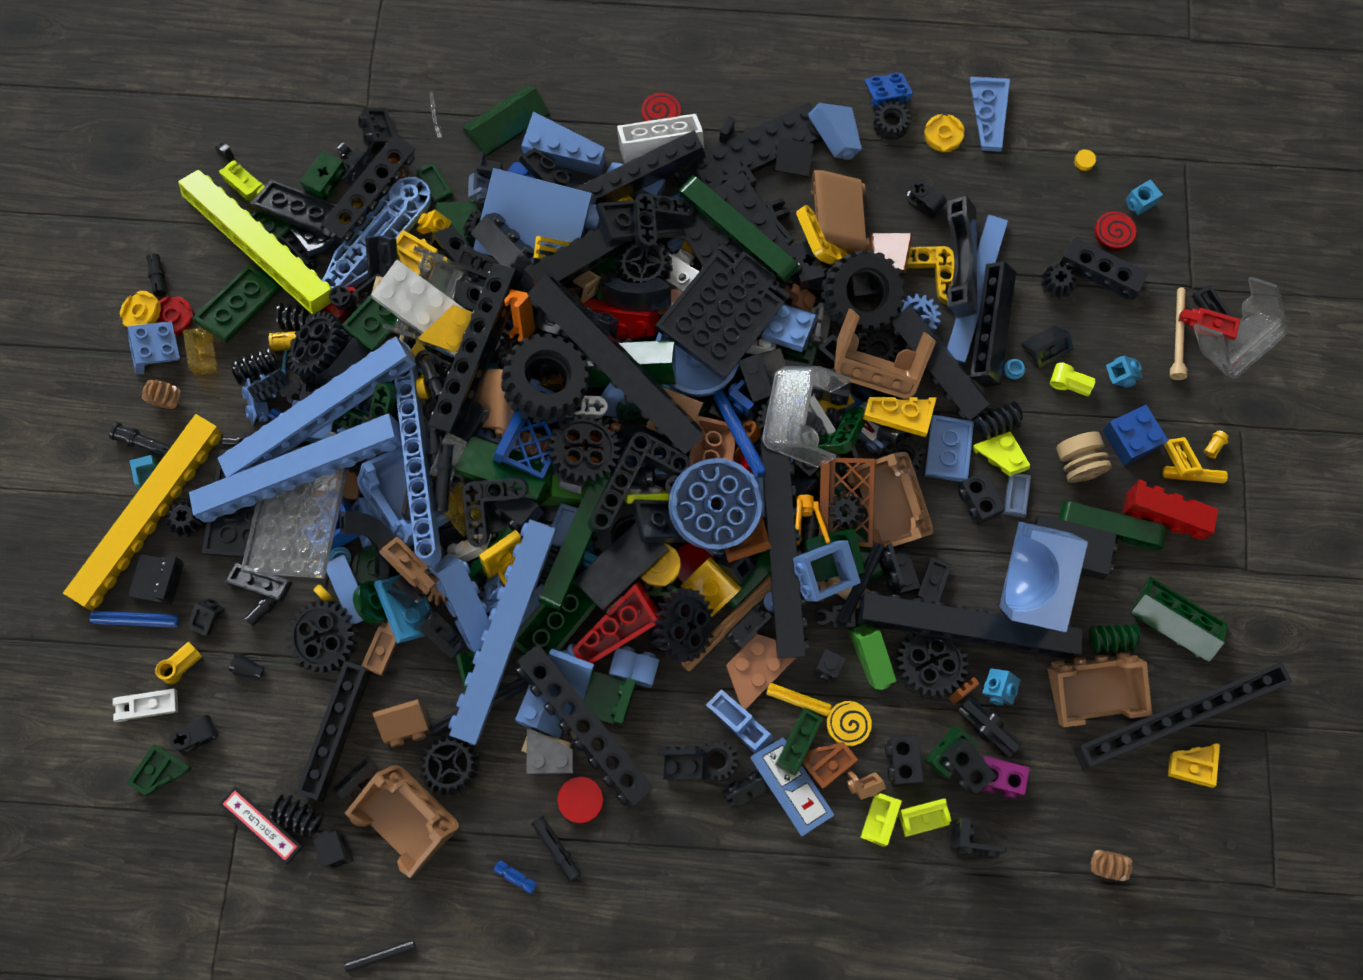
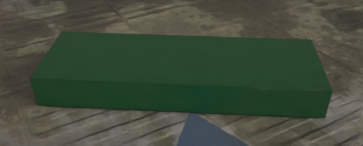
(799, 741)

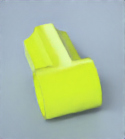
(1066, 378)

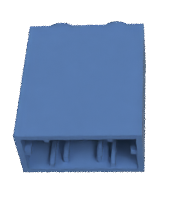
(539, 209)

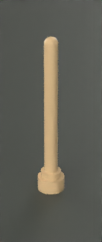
(1178, 370)

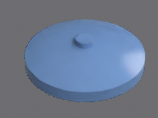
(693, 377)

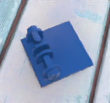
(888, 88)

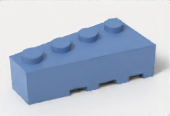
(564, 146)
(462, 599)

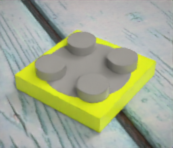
(645, 493)

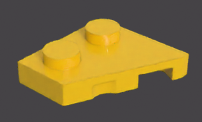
(448, 329)
(1196, 765)

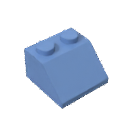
(534, 716)

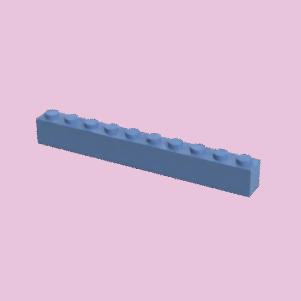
(319, 408)
(296, 468)
(503, 631)

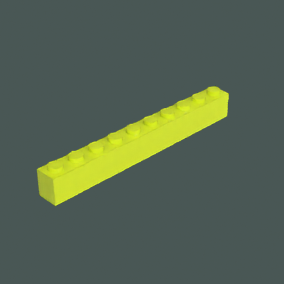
(256, 241)

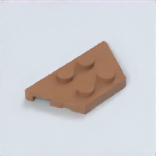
(755, 669)

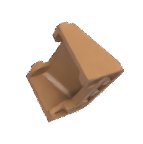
(840, 210)
(493, 400)
(898, 500)
(404, 817)

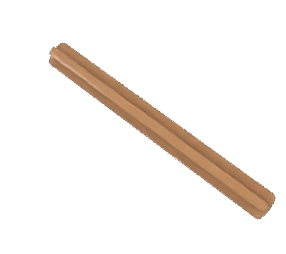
(732, 619)

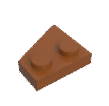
(829, 762)

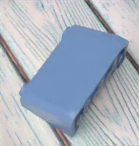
(384, 488)

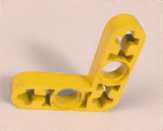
(820, 247)
(936, 262)

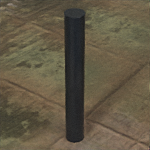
(379, 956)

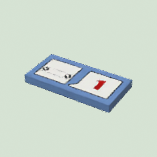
(795, 793)

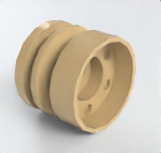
(1083, 457)

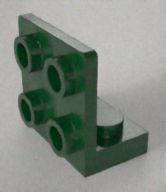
(610, 697)

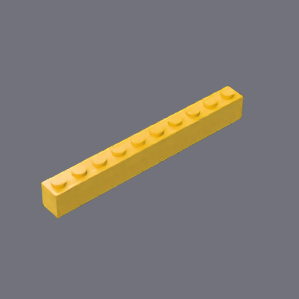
(143, 513)

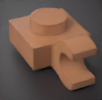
(801, 298)

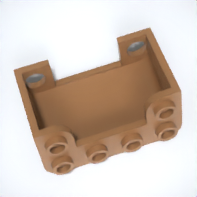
(1100, 688)

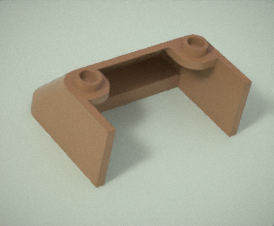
(894, 378)

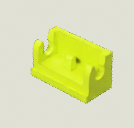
(241, 181)
(924, 817)
(881, 819)

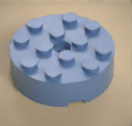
(692, 509)

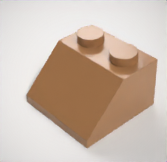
(402, 723)

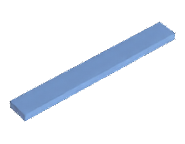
(986, 254)

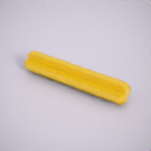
(1207, 475)
(798, 699)

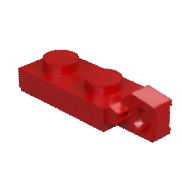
(1220, 322)

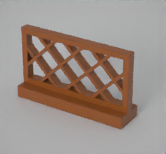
(827, 492)

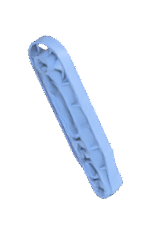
(401, 207)

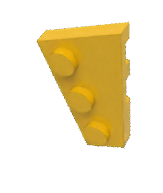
(901, 414)

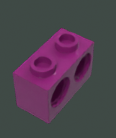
(1003, 770)

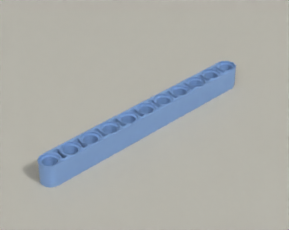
(417, 461)

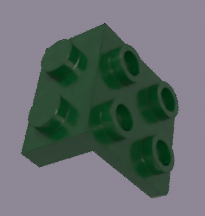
(825, 567)

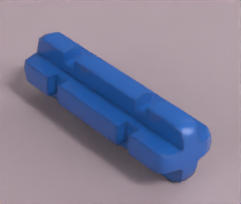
(515, 877)

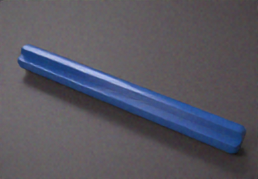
(739, 434)

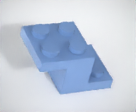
(791, 328)

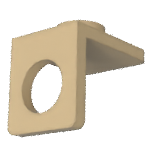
(590, 283)

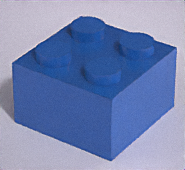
(1135, 435)

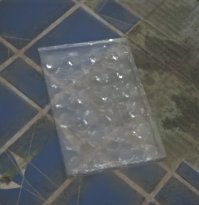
(295, 529)

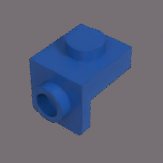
(739, 402)

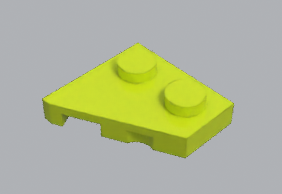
(1004, 453)

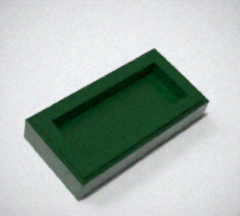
(436, 183)

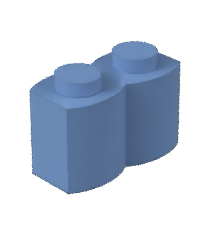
(634, 666)

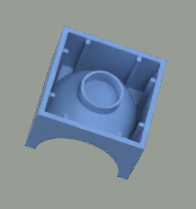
(1043, 576)

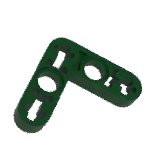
(387, 404)
(836, 442)

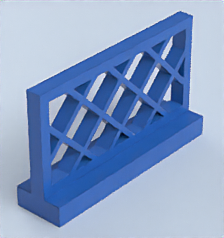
(512, 434)

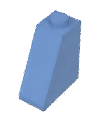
(837, 128)

